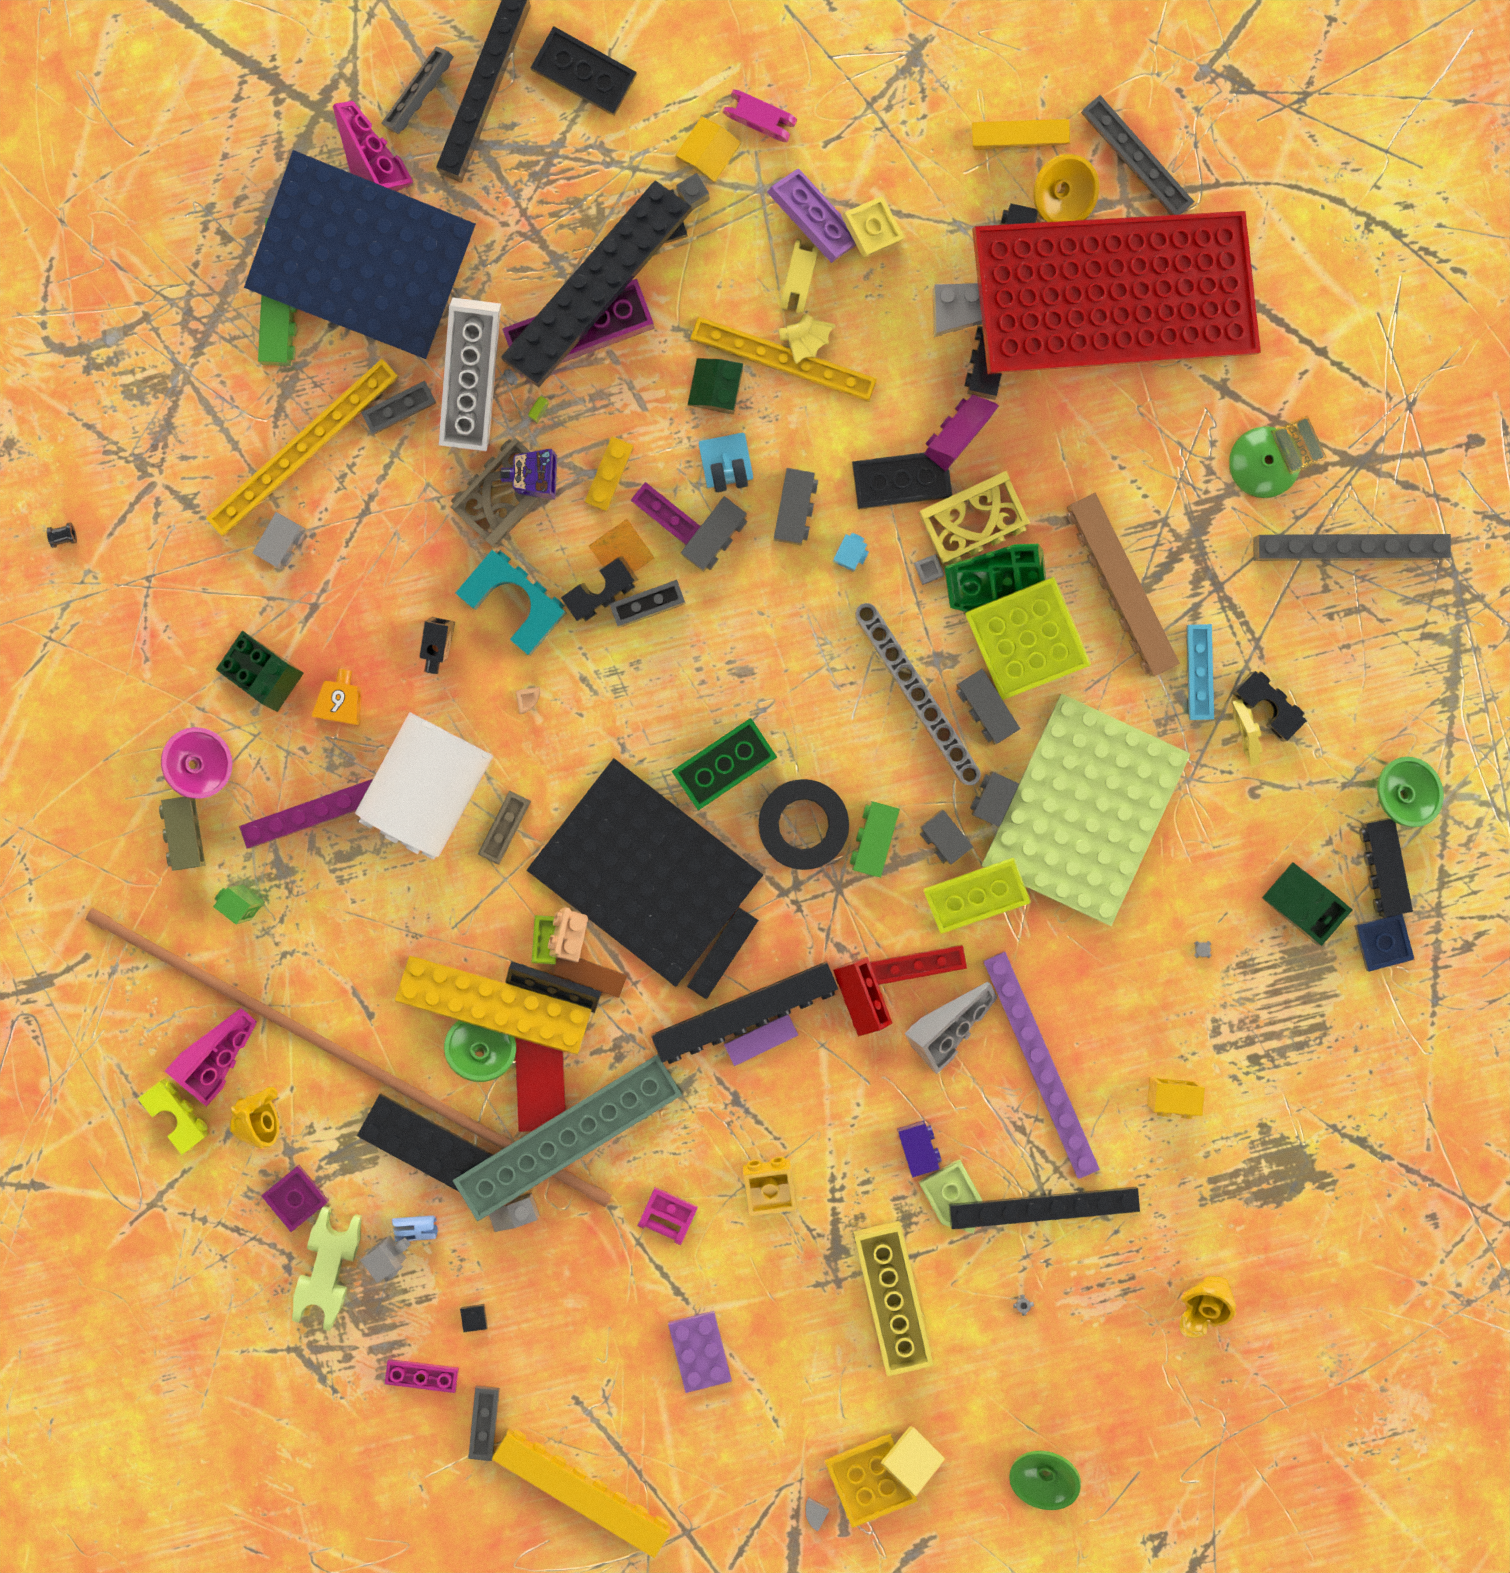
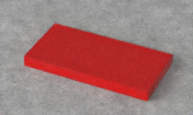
(539, 1084)

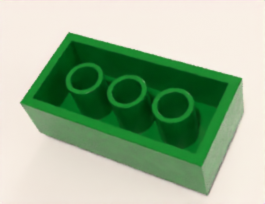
(724, 764)

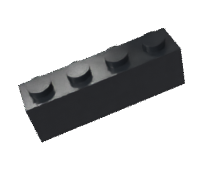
(1386, 867)

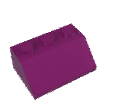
(959, 430)

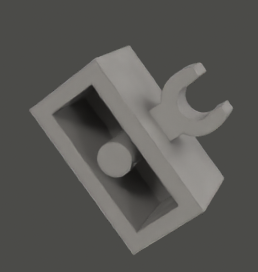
(385, 1258)

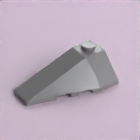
(943, 1029)

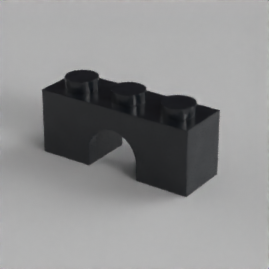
(618, 579)
(1285, 719)

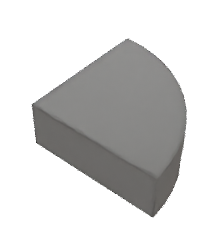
(815, 1513)

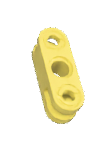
(799, 276)

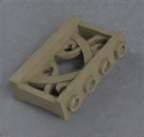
(499, 525)

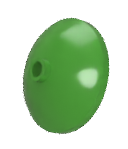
(1249, 466)
(1420, 788)
(466, 1039)
(1045, 1480)

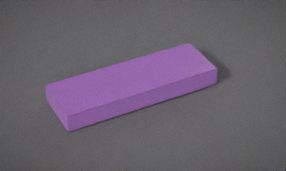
(761, 1039)

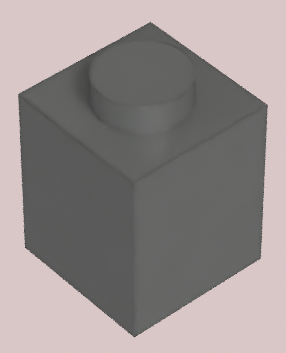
(693, 191)

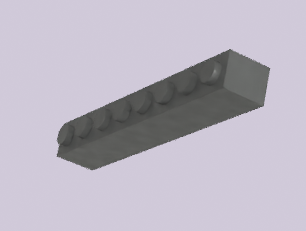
(1352, 547)

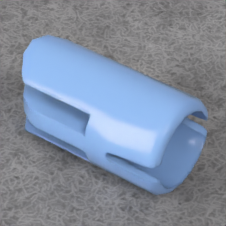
(415, 1228)

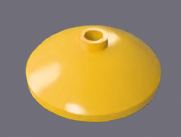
(1077, 192)

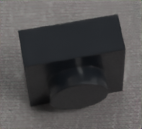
(473, 1318)

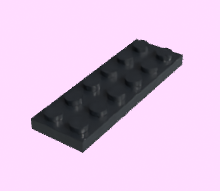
(420, 1141)

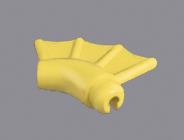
(806, 336)

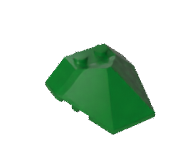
(994, 575)

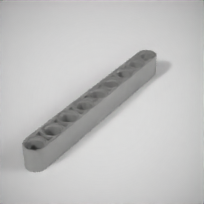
(918, 706)

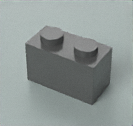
(994, 798)
(945, 837)

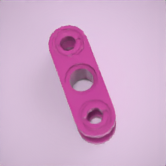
(760, 116)

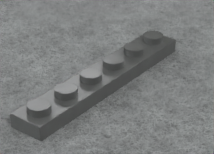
(1137, 156)

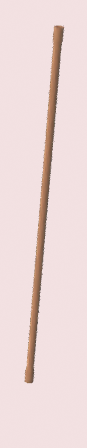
(106, 923)

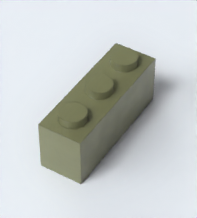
(182, 833)

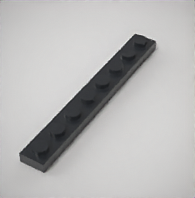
(1044, 1208)

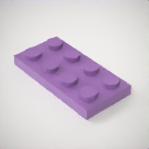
(813, 214)

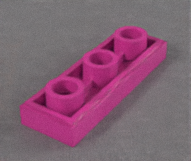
(436, 1376)

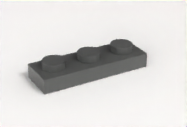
(398, 407)
(484, 1423)

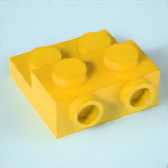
(769, 1186)

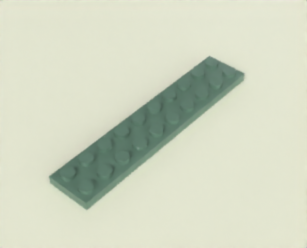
(567, 1137)

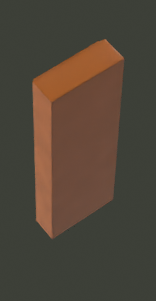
(591, 975)

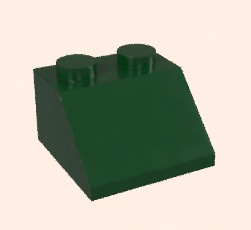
(716, 385)

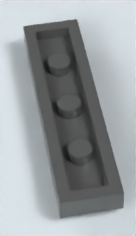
(417, 90)

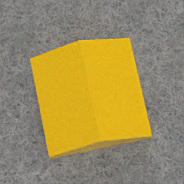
(708, 148)

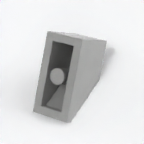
(515, 1213)

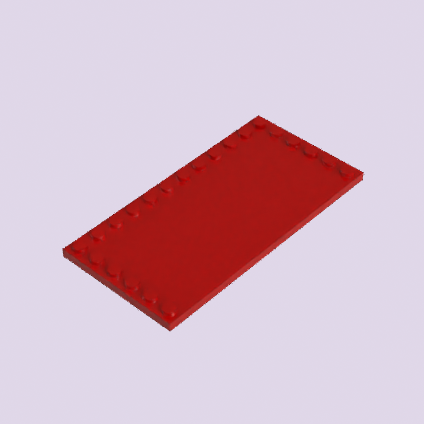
(1115, 291)

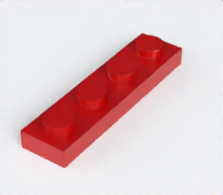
(919, 964)

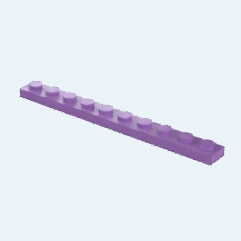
(1041, 1065)

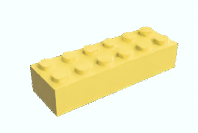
(893, 1298)

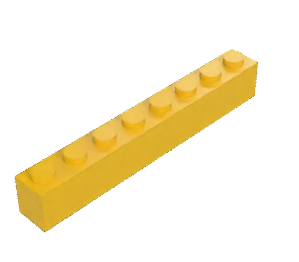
(582, 1493)

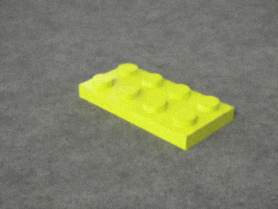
(977, 895)

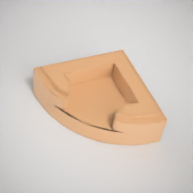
(527, 699)

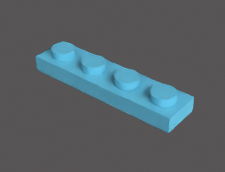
(1200, 672)

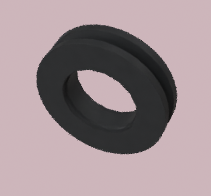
(810, 857)

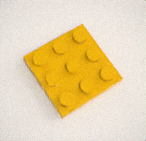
(865, 1484)

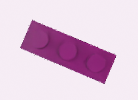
(665, 513)

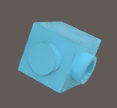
(851, 552)

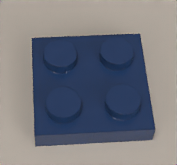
(1384, 942)

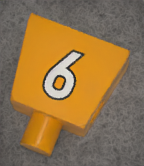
(339, 700)

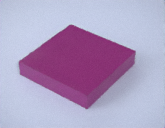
(295, 1198)

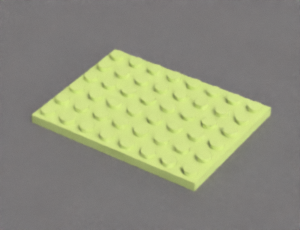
(1087, 808)

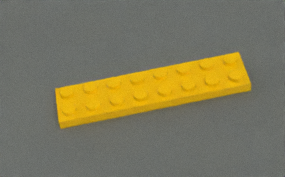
(493, 1005)

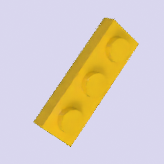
(609, 474)

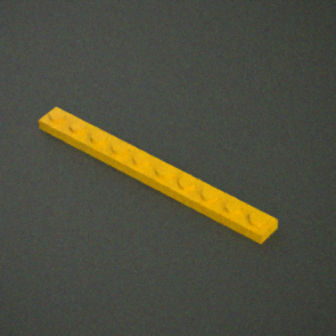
(302, 447)

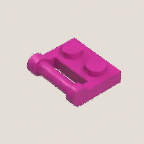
(669, 1208)

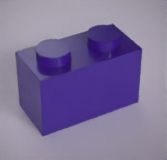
(918, 1148)

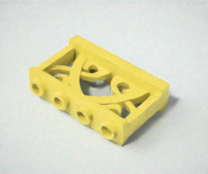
(987, 488)

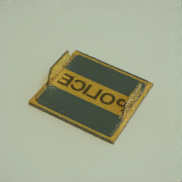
(1298, 444)

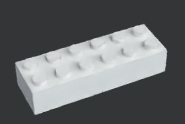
(469, 374)

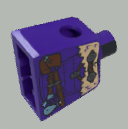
(533, 474)

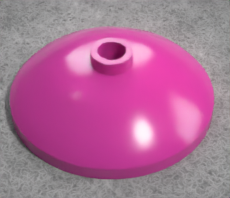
(211, 762)

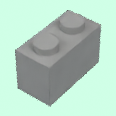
(279, 541)

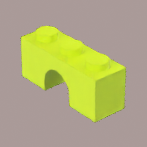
(165, 1098)

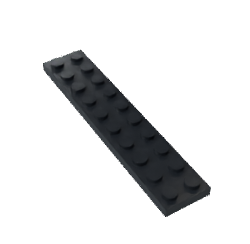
(596, 283)

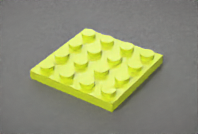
(1028, 638)

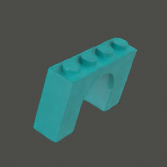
(497, 571)

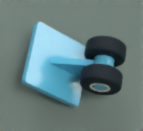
(726, 461)

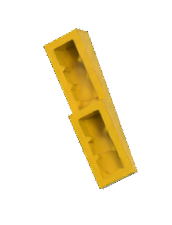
(1020, 133)

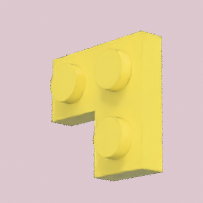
(1249, 730)

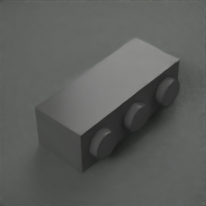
(795, 506)
(715, 534)
(647, 604)
(987, 707)

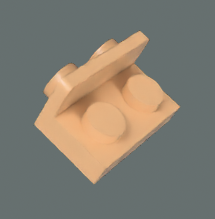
(568, 935)

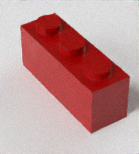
(862, 996)

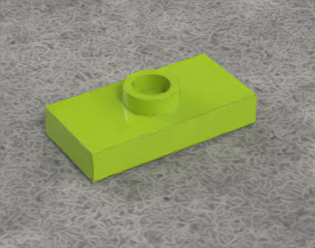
(542, 931)

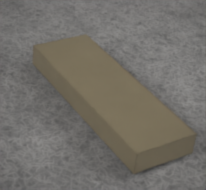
(504, 827)

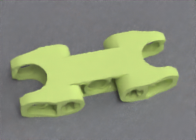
(322, 1286)

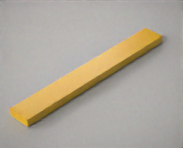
(781, 359)

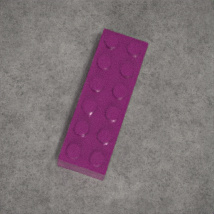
(622, 320)

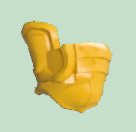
(256, 1119)
(1207, 1304)

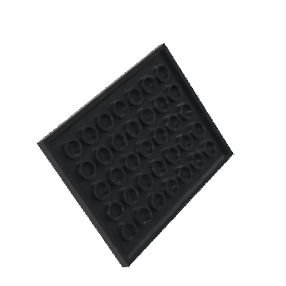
(644, 872)

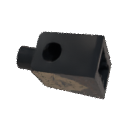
(437, 633)

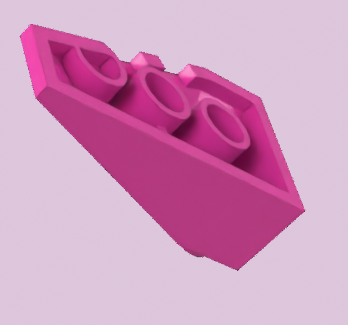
(366, 151)
(208, 1060)

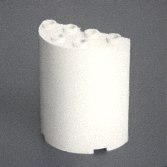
(423, 786)

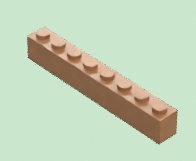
(1122, 584)

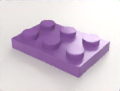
(700, 1351)

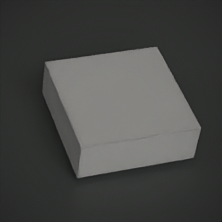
(929, 569)

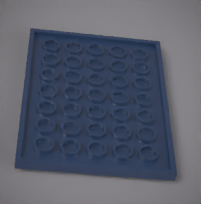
(359, 254)

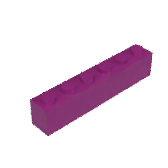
(304, 815)

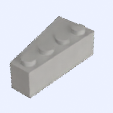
(955, 307)

